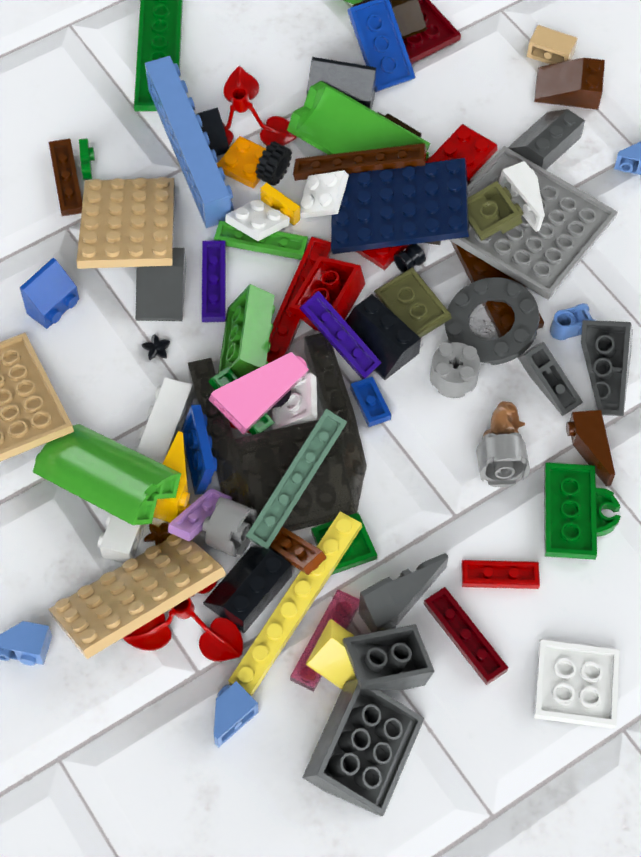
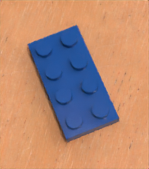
(381, 43)

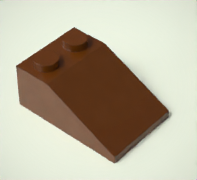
(571, 83)

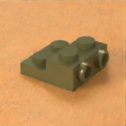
(493, 211)

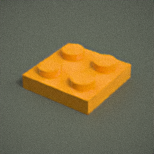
(241, 161)

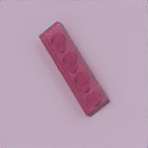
(342, 611)

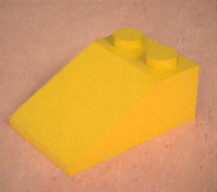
(170, 508)

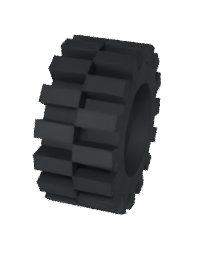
(273, 163)

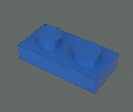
(370, 401)

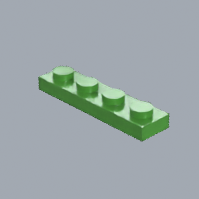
(277, 244)

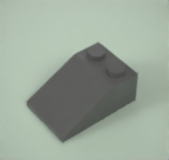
(161, 290)
(389, 659)

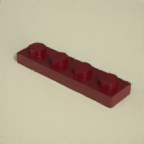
(465, 636)

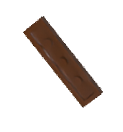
(66, 177)

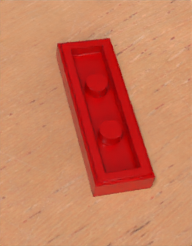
(500, 574)

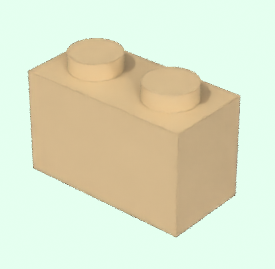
(551, 46)

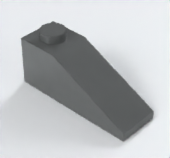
(550, 378)

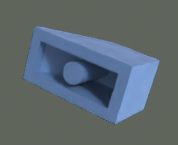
(232, 712)

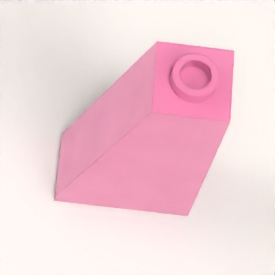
(255, 393)

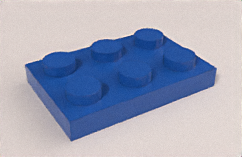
(198, 449)

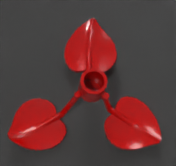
(239, 90)
(217, 644)

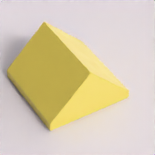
(330, 656)

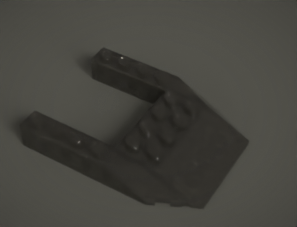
(256, 463)

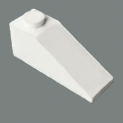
(525, 191)

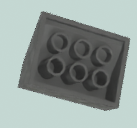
(364, 747)

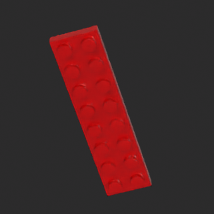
(461, 144)

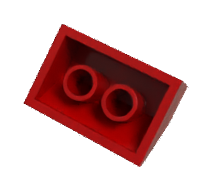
(336, 281)

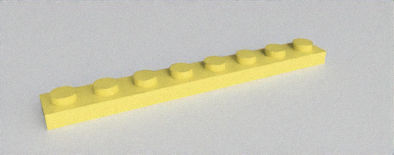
(294, 605)

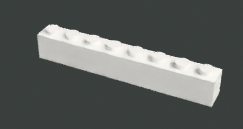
(155, 438)

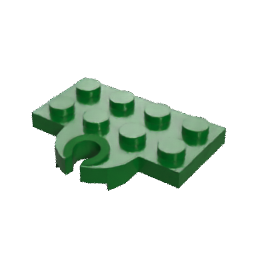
(574, 511)

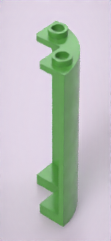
(344, 125)
(107, 474)

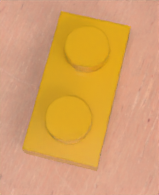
(280, 202)

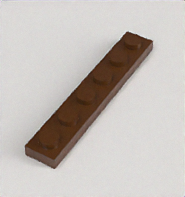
(361, 161)

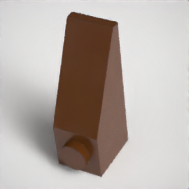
(591, 441)

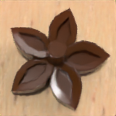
(157, 534)

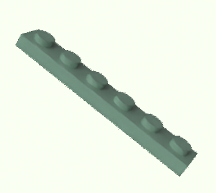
(296, 479)

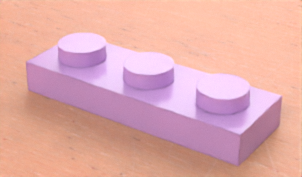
(191, 520)

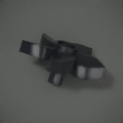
(156, 347)

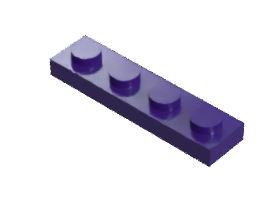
(213, 281)
(340, 335)

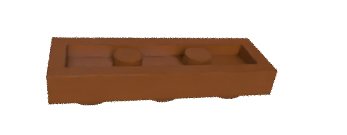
(297, 551)

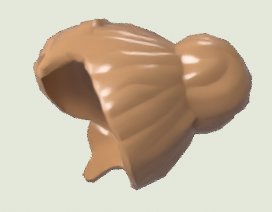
(505, 419)

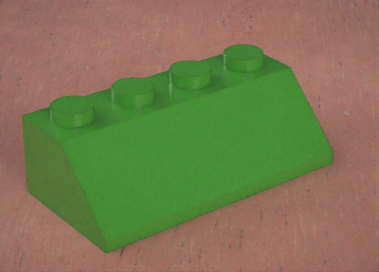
(247, 331)

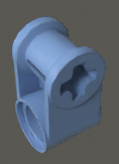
(568, 322)

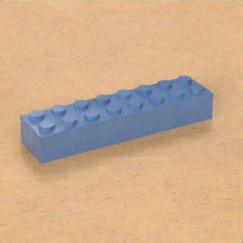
(189, 141)

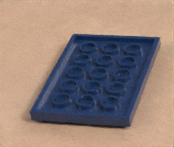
(402, 207)

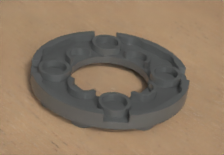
(498, 290)

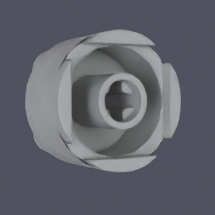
(455, 369)
(502, 459)
(229, 526)

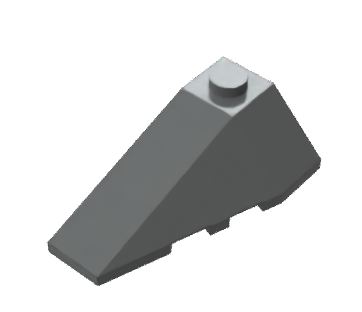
(607, 358)
(389, 601)

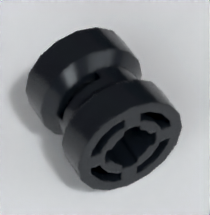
(409, 258)

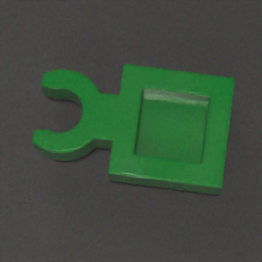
(86, 157)

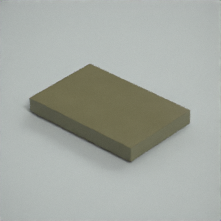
(413, 302)

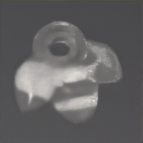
(483, 324)

